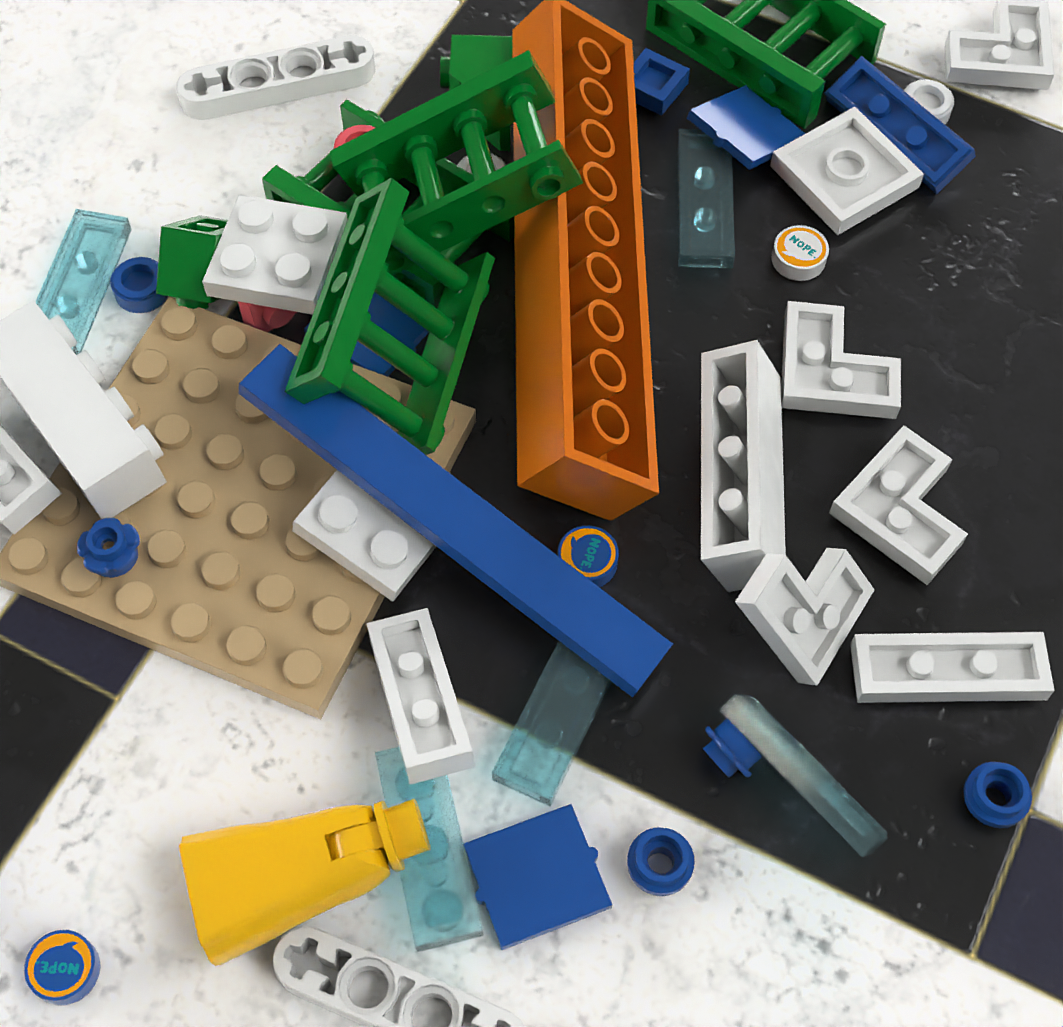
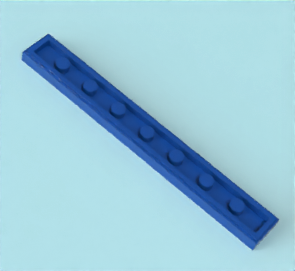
(462, 525)

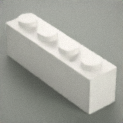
(74, 414)
(740, 462)

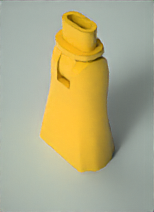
(276, 874)

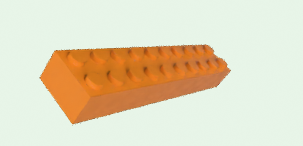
(583, 280)

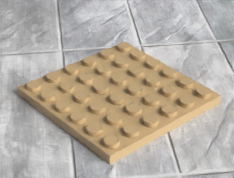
(217, 551)

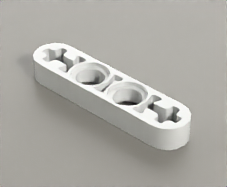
(275, 70)
(404, 991)

